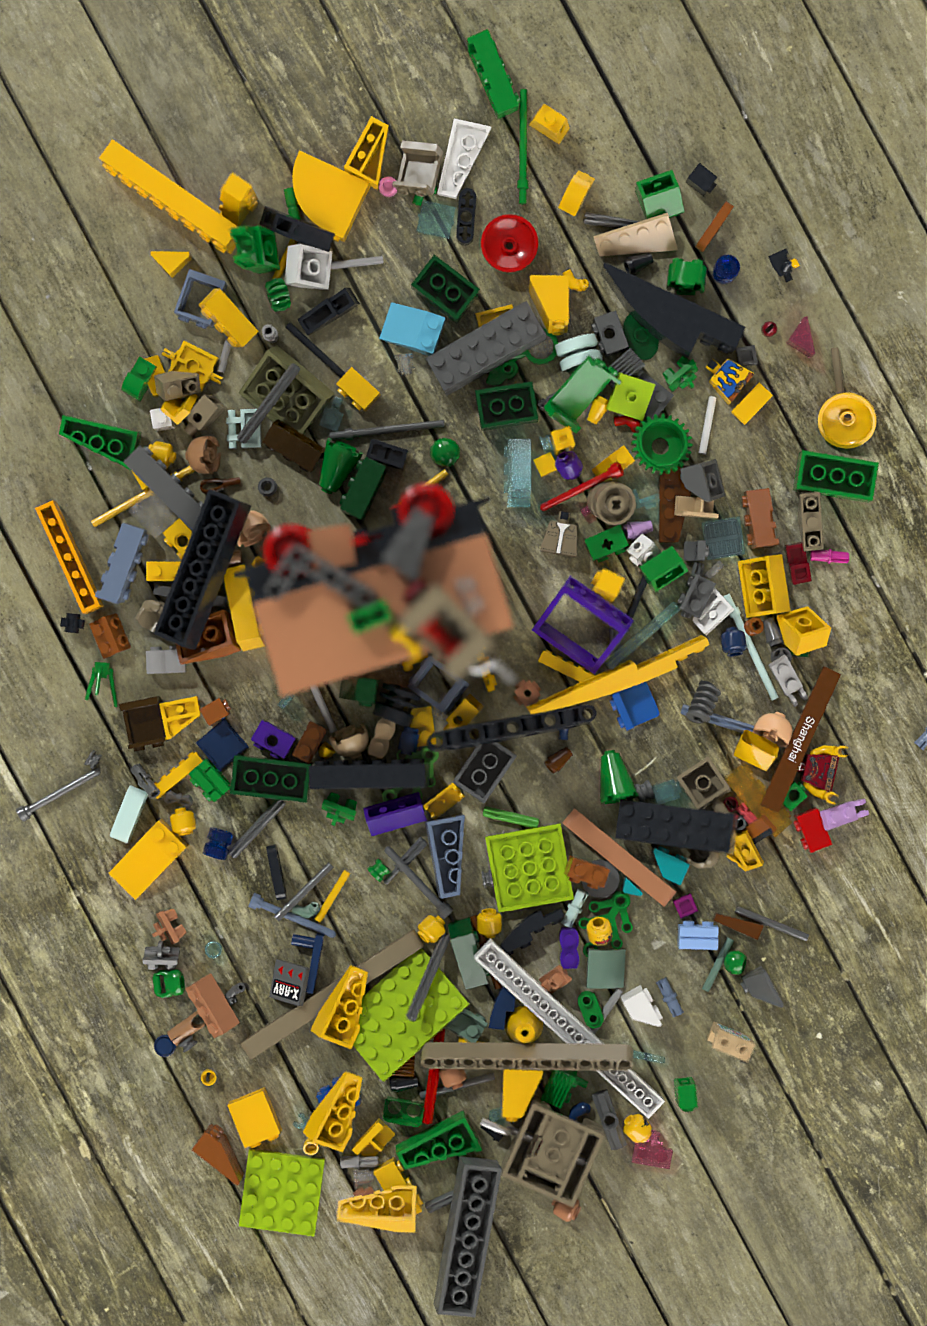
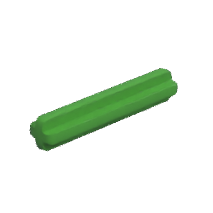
(510, 817)

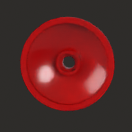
(512, 230)

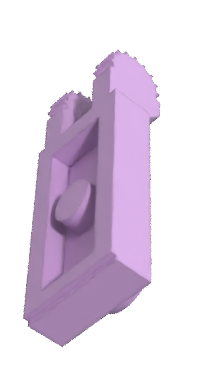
(842, 814)

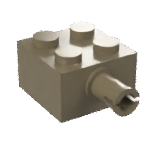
(704, 785)

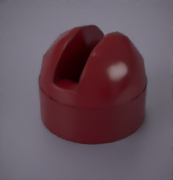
(772, 332)
(732, 802)

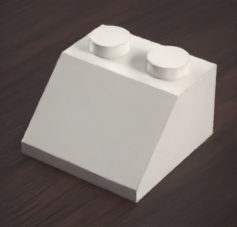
(308, 267)

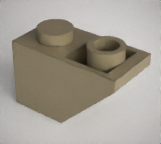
(176, 384)

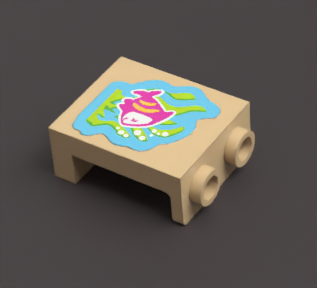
(731, 1041)

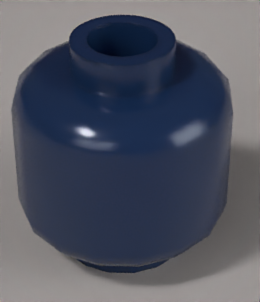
(733, 642)

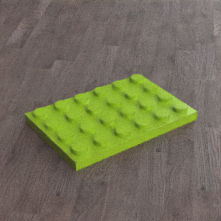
(385, 1033)

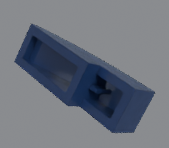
(504, 1002)

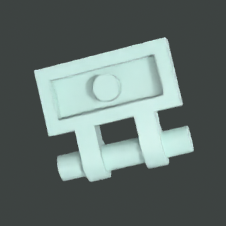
(254, 441)

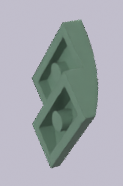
(605, 968)

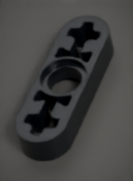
(470, 231)
(276, 872)

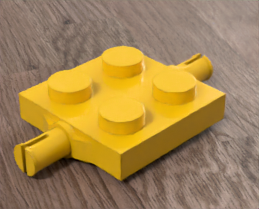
(194, 360)

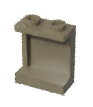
(418, 168)

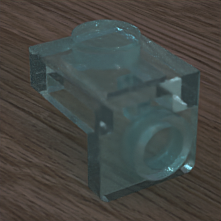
(647, 502)

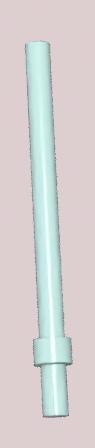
(752, 650)

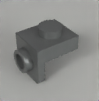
(695, 550)

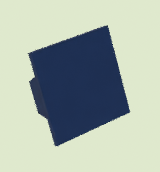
(222, 744)

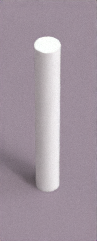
(707, 425)

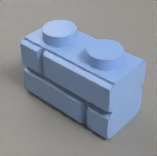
(698, 936)

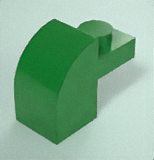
(137, 379)

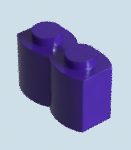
(569, 942)

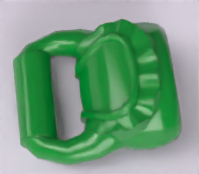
(173, 981)

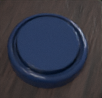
(164, 1046)

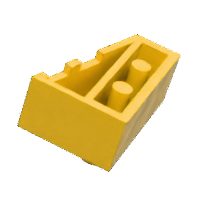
(607, 585)

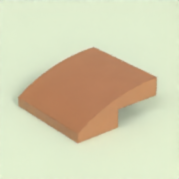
(333, 545)

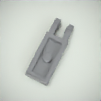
(787, 679)

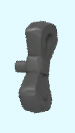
(185, 800)

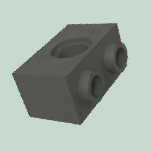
(609, 322)

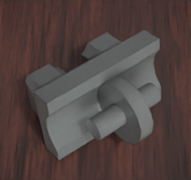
(161, 956)

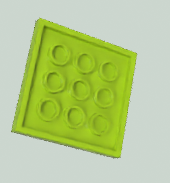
(529, 867)
(281, 1192)

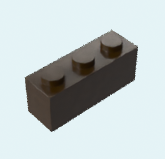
(294, 446)

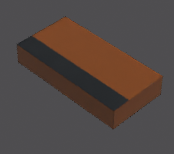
(759, 828)

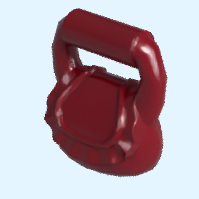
(414, 592)

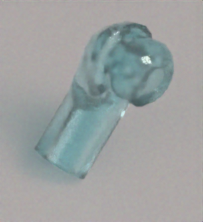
(496, 1114)

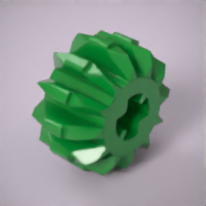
(278, 294)

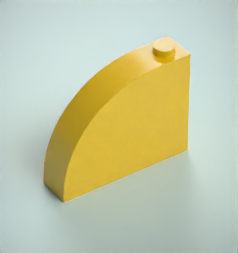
(328, 194)

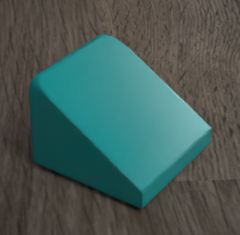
(630, 888)

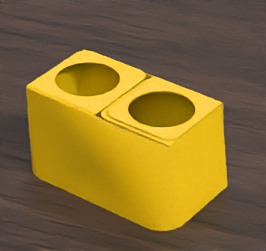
(756, 750)

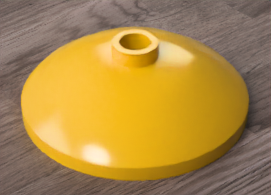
(844, 431)

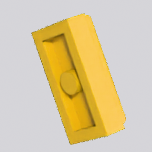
(178, 409)

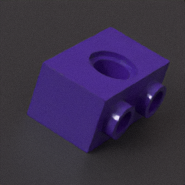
(264, 731)

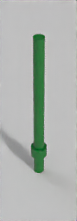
(523, 183)

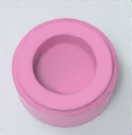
(386, 187)

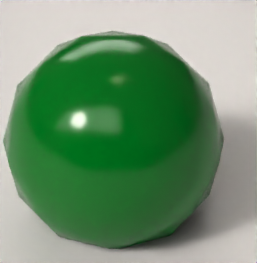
(735, 962)

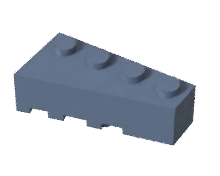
(445, 845)

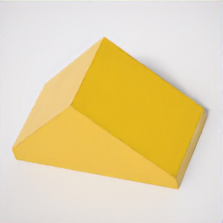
(171, 261)

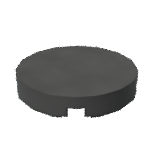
(611, 882)

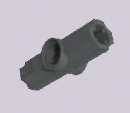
(605, 1108)

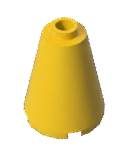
(522, 1019)

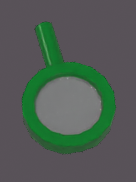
(543, 352)

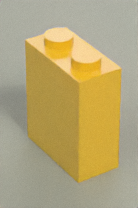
(255, 1118)

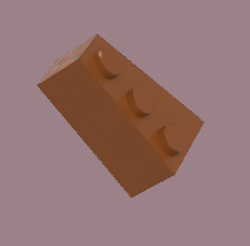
(759, 519)

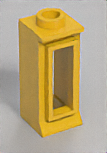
(562, 439)

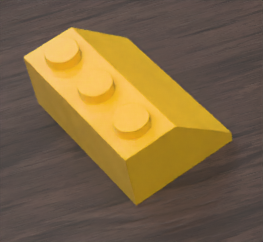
(764, 586)

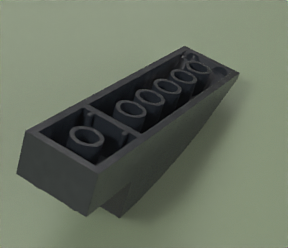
(671, 317)

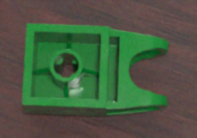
(255, 249)

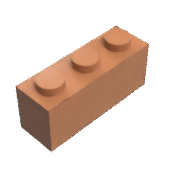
(212, 1005)

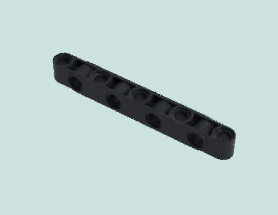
(497, 730)

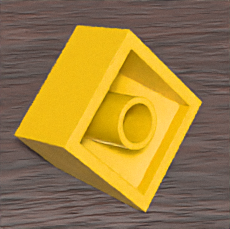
(803, 630)

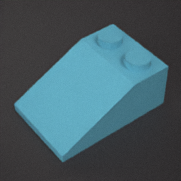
(412, 328)

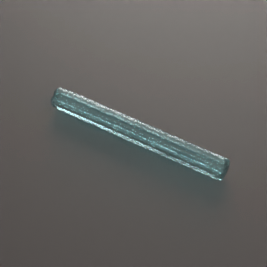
(642, 635)

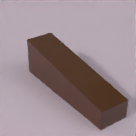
(746, 927)

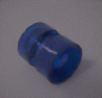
(726, 269)
(218, 843)

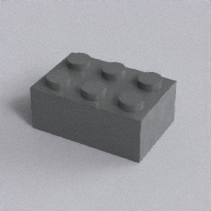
(484, 770)

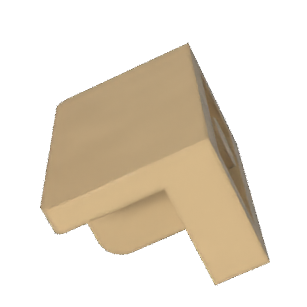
(694, 507)

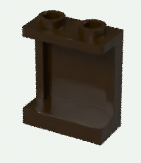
(143, 723)

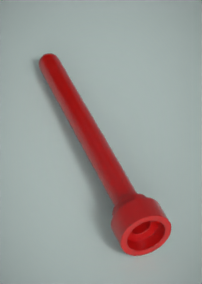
(614, 471)

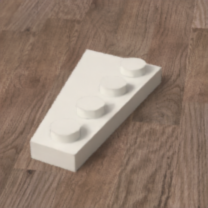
(462, 150)

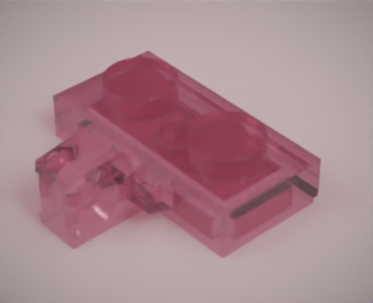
(652, 1152)

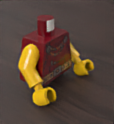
(819, 771)

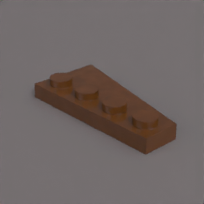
(670, 524)

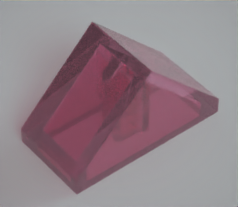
(802, 339)

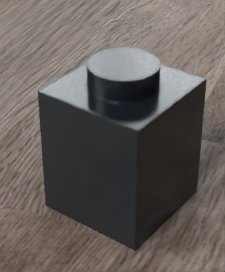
(702, 180)

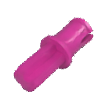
(829, 556)

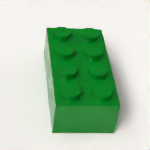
(836, 476)

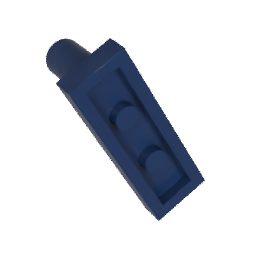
(315, 944)

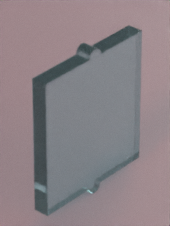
(436, 219)

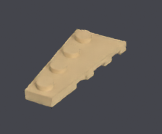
(641, 237)

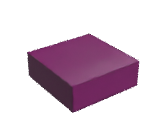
(685, 905)

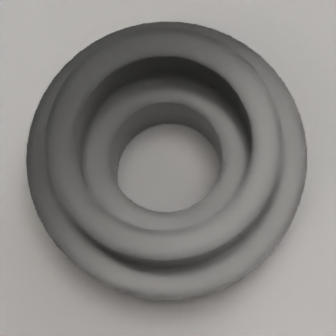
(263, 482)

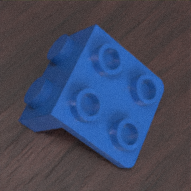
(634, 705)

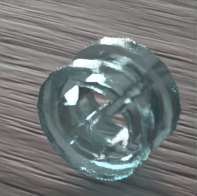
(546, 443)
(219, 949)

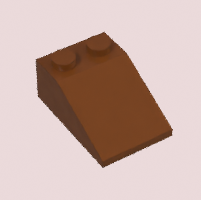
(216, 640)
(216, 1150)

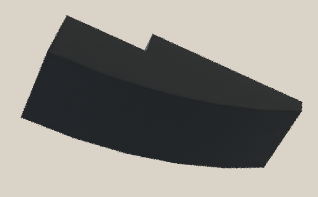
(328, 311)

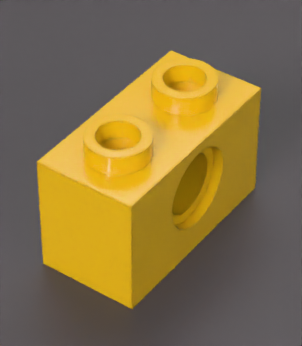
(174, 533)

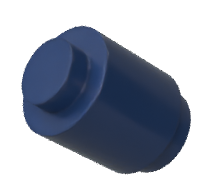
(408, 740)

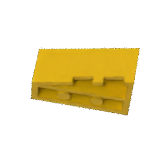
(369, 153)
(237, 199)

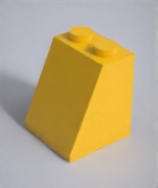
(551, 300)
(518, 1091)

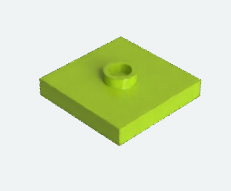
(631, 396)

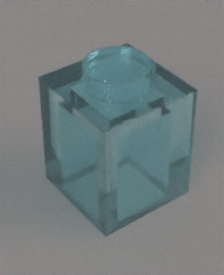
(666, 791)

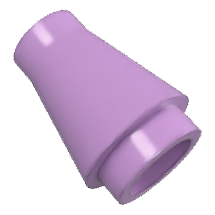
(634, 529)

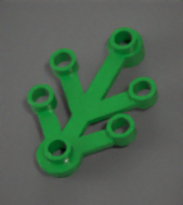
(616, 907)

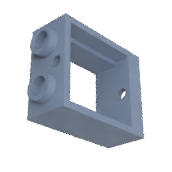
(202, 279)
(451, 697)

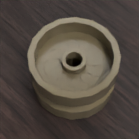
(611, 502)

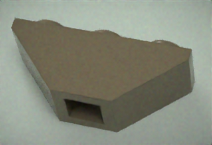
(810, 521)

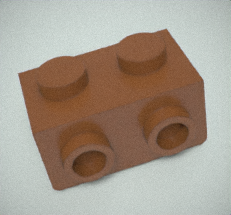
(110, 635)

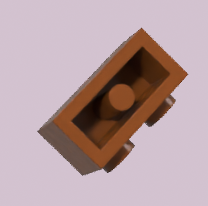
(586, 871)

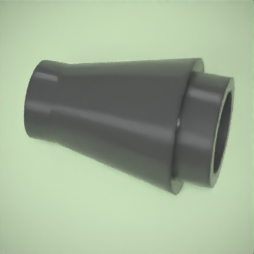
(772, 633)

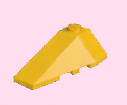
(341, 1012)
(333, 1117)
(384, 1210)

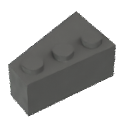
(410, 543)

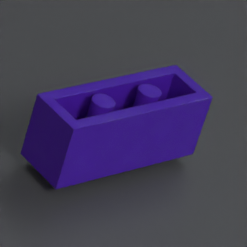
(394, 814)

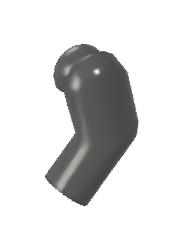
(236, 989)

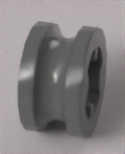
(93, 759)
(487, 879)
(188, 1043)

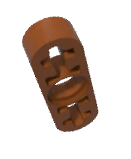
(714, 226)

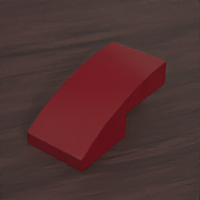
(797, 563)

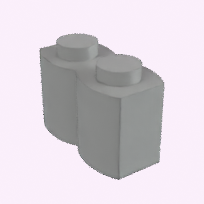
(163, 661)

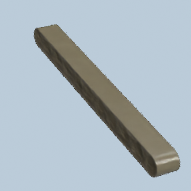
(300, 1015)
(527, 1056)

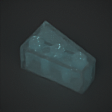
(519, 472)

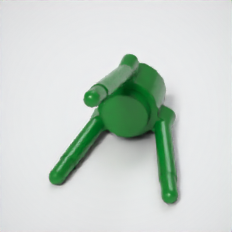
(100, 671)

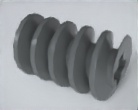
(703, 702)

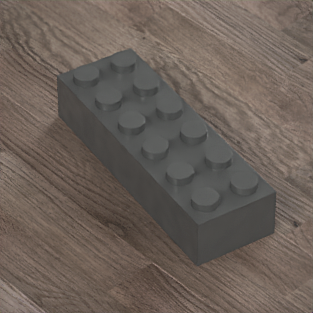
(486, 348)

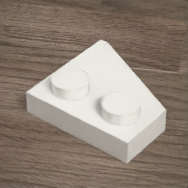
(714, 612)

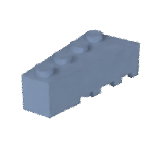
(123, 564)

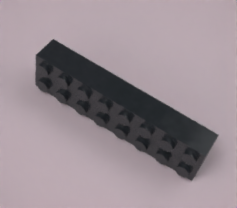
(202, 569)

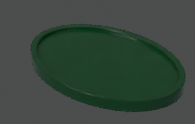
(639, 339)

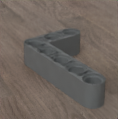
(319, 574)

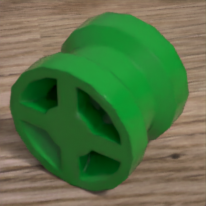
(379, 870)

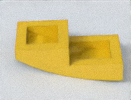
(751, 403)

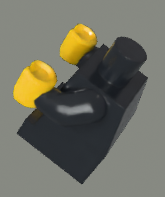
(782, 265)

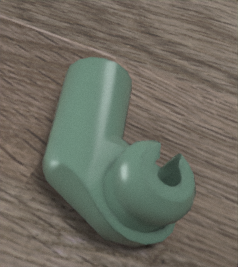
(307, 911)

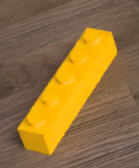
(566, 668)
(178, 773)

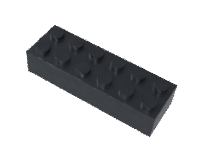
(369, 775)
(677, 826)

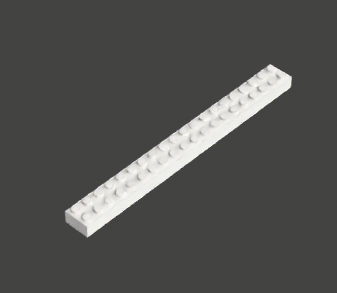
(563, 1022)

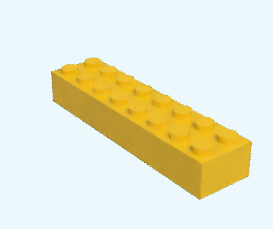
(168, 195)

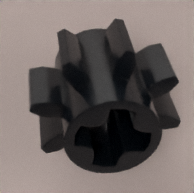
(72, 623)

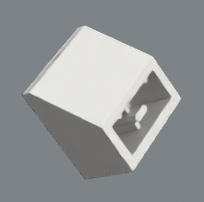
(639, 1006)

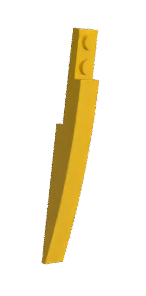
(620, 678)

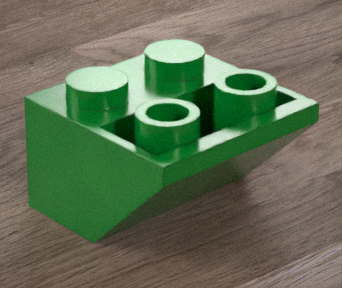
(660, 195)
(663, 569)

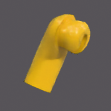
(576, 284)
(408, 663)

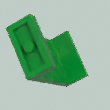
(580, 391)

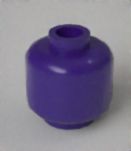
(569, 465)

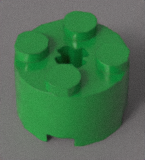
(686, 276)

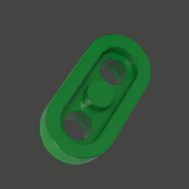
(590, 1009)

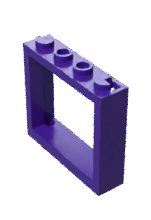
(594, 604)

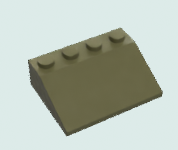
(301, 400)

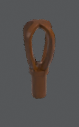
(225, 483)

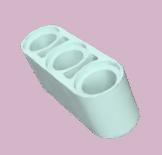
(129, 814)

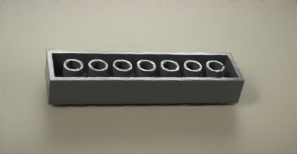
(467, 1236)

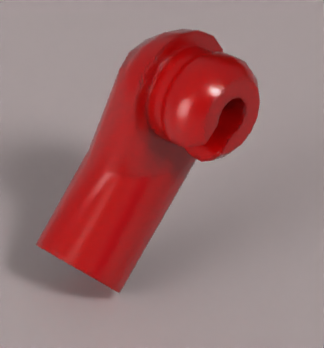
(625, 420)

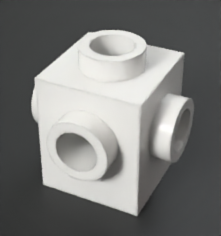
(642, 550)

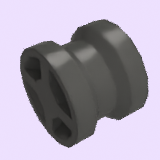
(783, 651)
(644, 791)

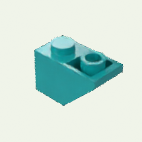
(671, 867)

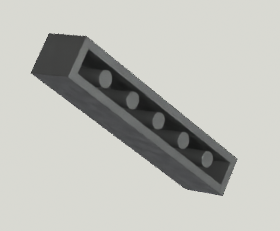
(164, 485)

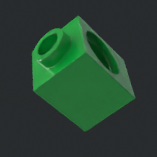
(791, 804)

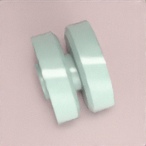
(576, 351)

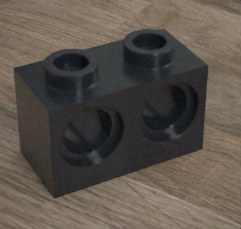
(387, 454)

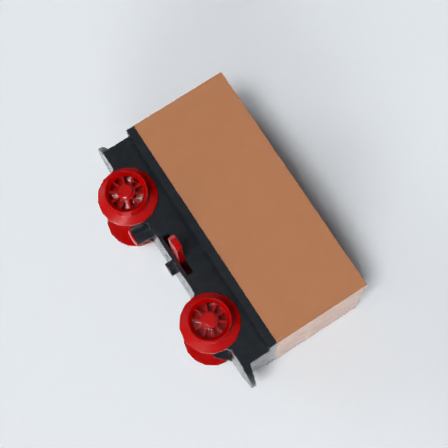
(309, 624)

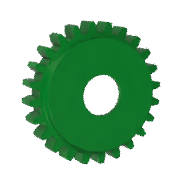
(672, 434)

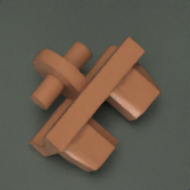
(173, 934)
(555, 979)

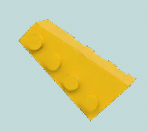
(242, 610)

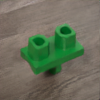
(683, 376)
(331, 805)

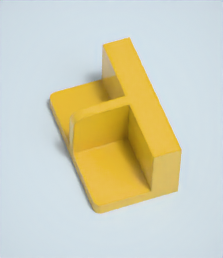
(373, 1139)

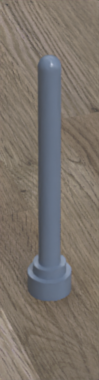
(257, 902)

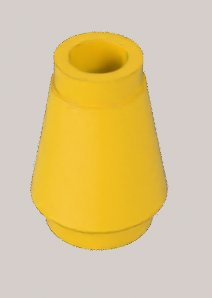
(597, 409)

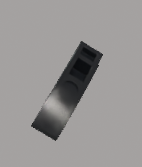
(297, 229)
(521, 935)

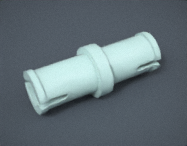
(574, 908)

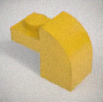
(576, 193)

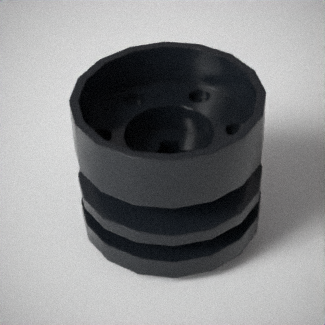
(396, 704)

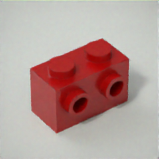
(812, 830)

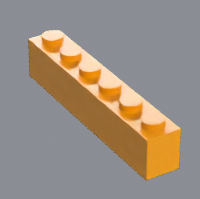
(69, 557)

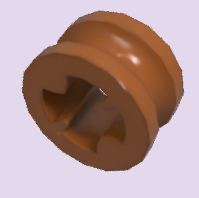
(757, 623)

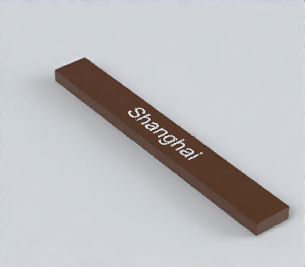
(800, 739)

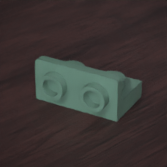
(468, 1025)

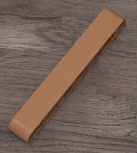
(619, 857)

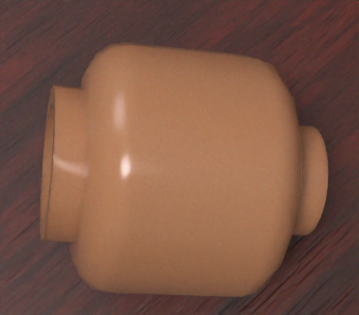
(452, 1077)
(565, 1211)

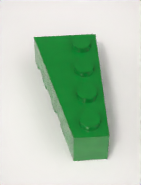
(492, 74)
(104, 439)
(443, 1140)

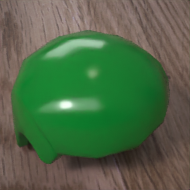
(445, 452)

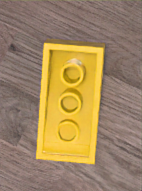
(148, 859)

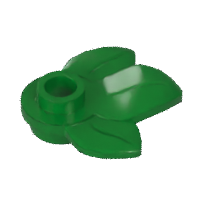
(499, 374)

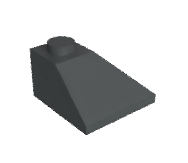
(703, 480)
(761, 987)

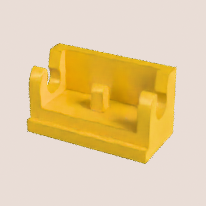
(443, 800)

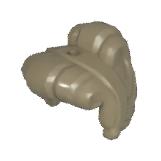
(150, 614)
(702, 859)

